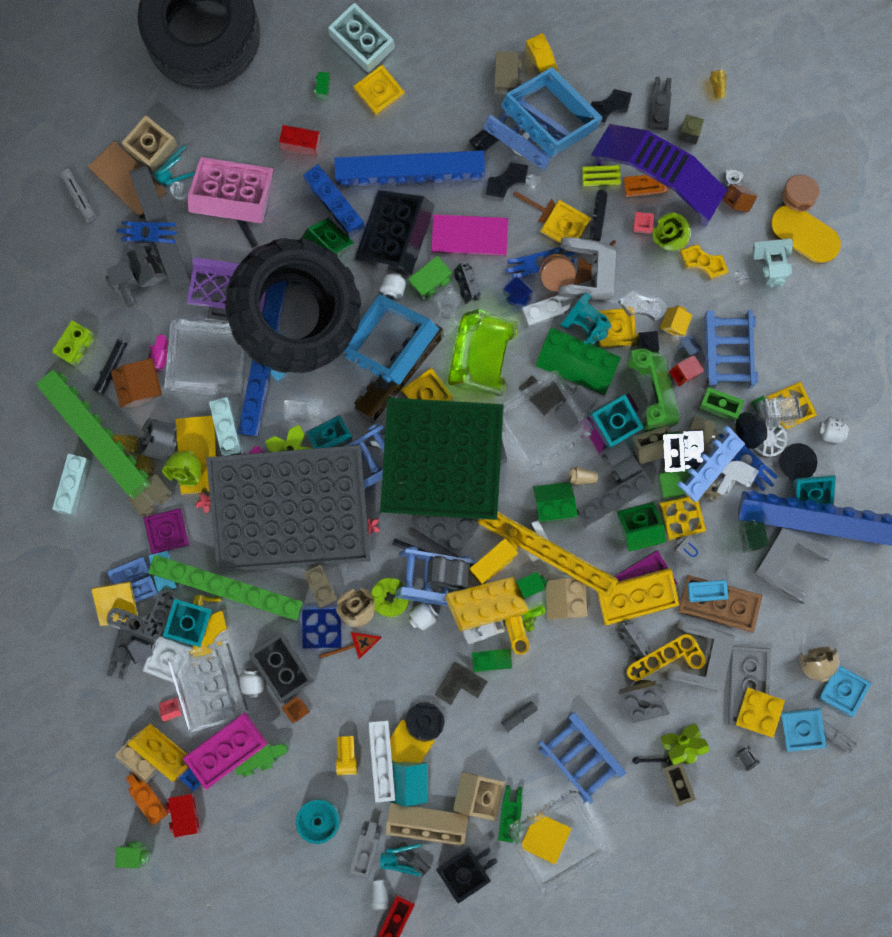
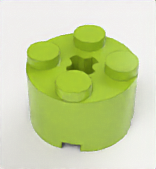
(380, 593)

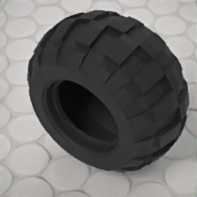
(322, 275)

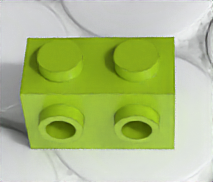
(73, 343)

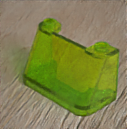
(481, 352)

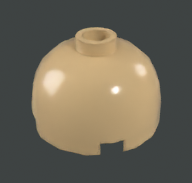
(356, 607)
(820, 663)

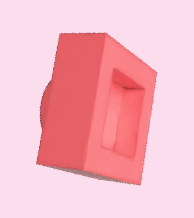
(643, 222)
(170, 709)

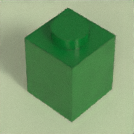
(531, 585)

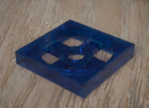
(306, 643)

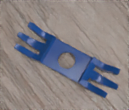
(154, 231)
(529, 262)
(757, 464)

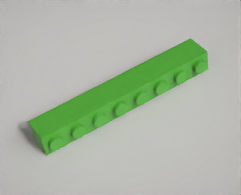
(93, 434)
(226, 588)

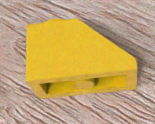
(540, 53)

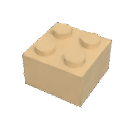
(149, 143)

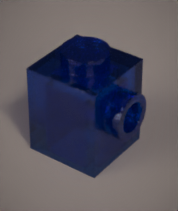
(517, 293)

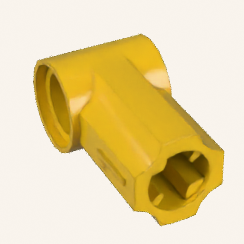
(516, 633)
(346, 762)

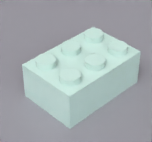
(361, 37)

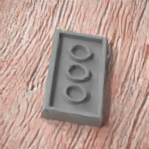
(747, 669)

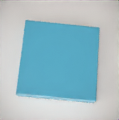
(845, 691)
(803, 729)

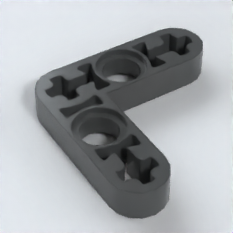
(144, 624)

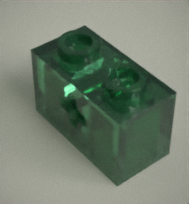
(753, 536)

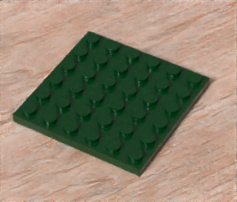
(442, 459)

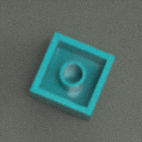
(615, 420)

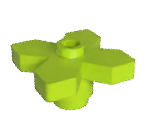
(294, 440)
(685, 746)

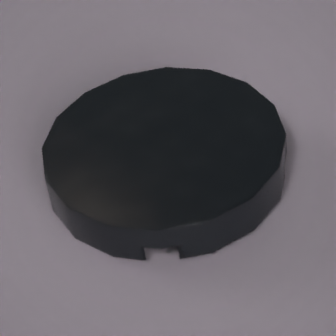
(751, 429)
(797, 461)
(424, 722)

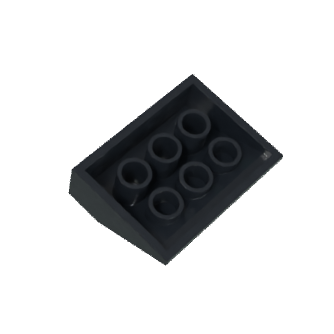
(395, 231)

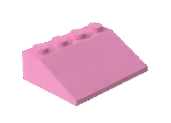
(230, 190)

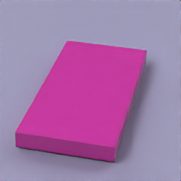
(470, 235)
(225, 751)

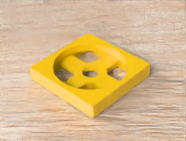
(797, 387)
(671, 535)

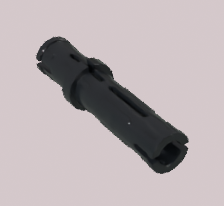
(111, 364)

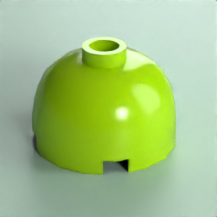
(672, 232)
(183, 467)

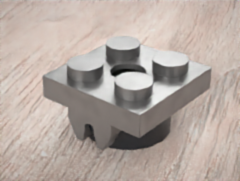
(644, 700)

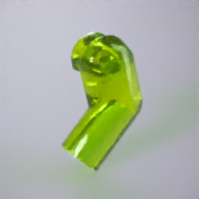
(530, 618)

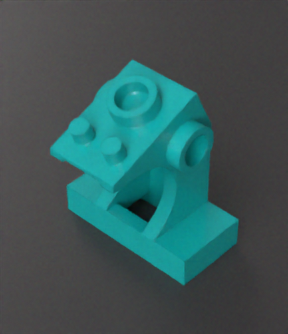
(578, 315)

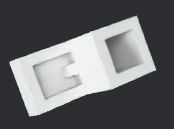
(735, 472)
(484, 632)

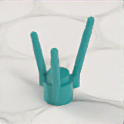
(163, 174)
(390, 861)

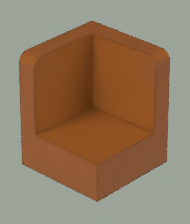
(740, 198)
(295, 709)

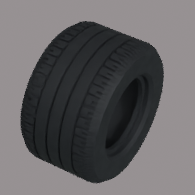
(204, 63)

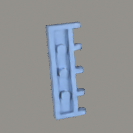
(712, 465)

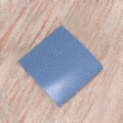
(137, 573)

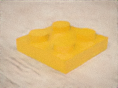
(759, 712)

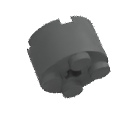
(157, 439)

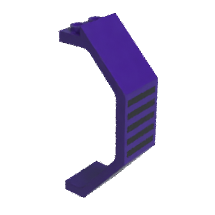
(664, 164)

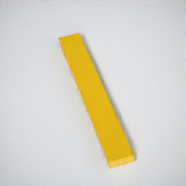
(552, 553)

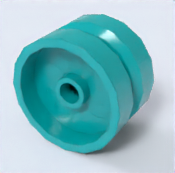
(311, 831)

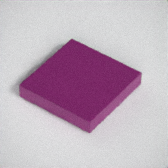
(166, 531)

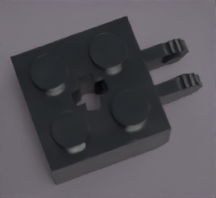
(468, 862)

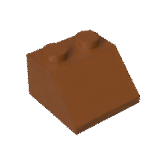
(136, 383)

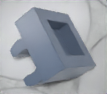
(691, 345)

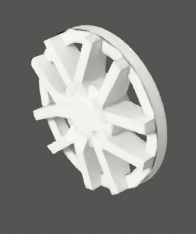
(771, 441)

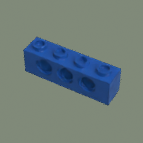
(333, 201)

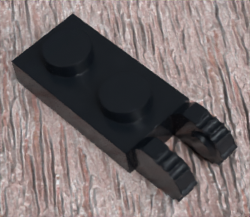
(598, 215)

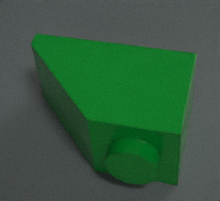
(491, 660)

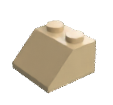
(566, 599)
(135, 762)
(478, 796)

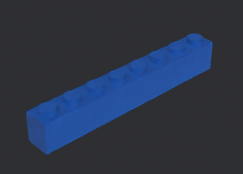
(409, 167)
(816, 517)

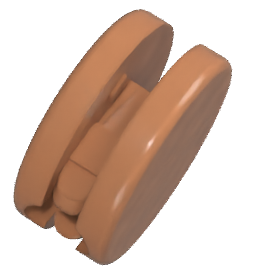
(800, 193)
(556, 271)

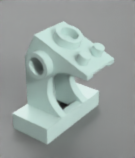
(779, 271)

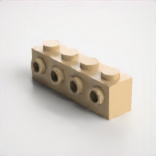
(427, 824)

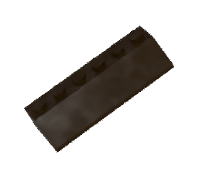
(375, 399)

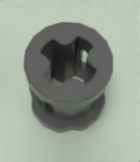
(747, 758)

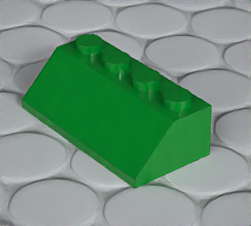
(578, 361)

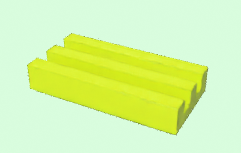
(601, 175)

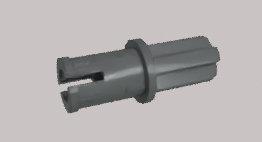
(519, 716)
(414, 860)

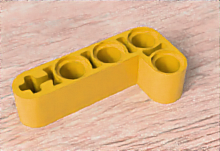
(661, 660)

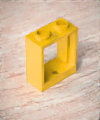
(494, 561)

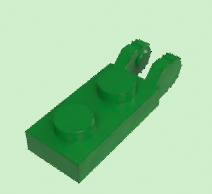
(509, 813)

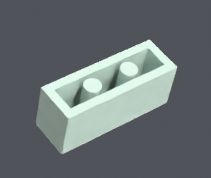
(225, 427)
(71, 485)

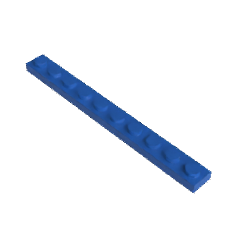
(259, 373)

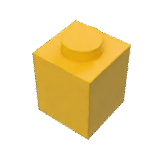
(676, 321)

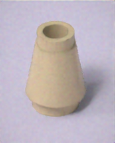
(582, 476)

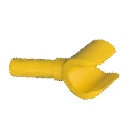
(199, 599)

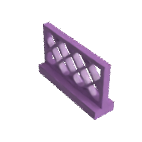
(216, 269)

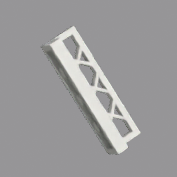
(381, 761)

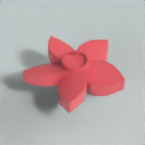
(204, 502)
(371, 525)

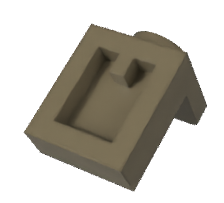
(711, 495)

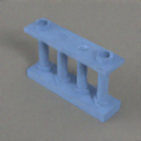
(520, 144)
(713, 358)
(376, 471)
(426, 593)
(599, 755)

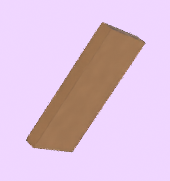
(113, 170)
(737, 612)

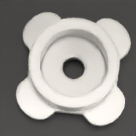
(732, 173)

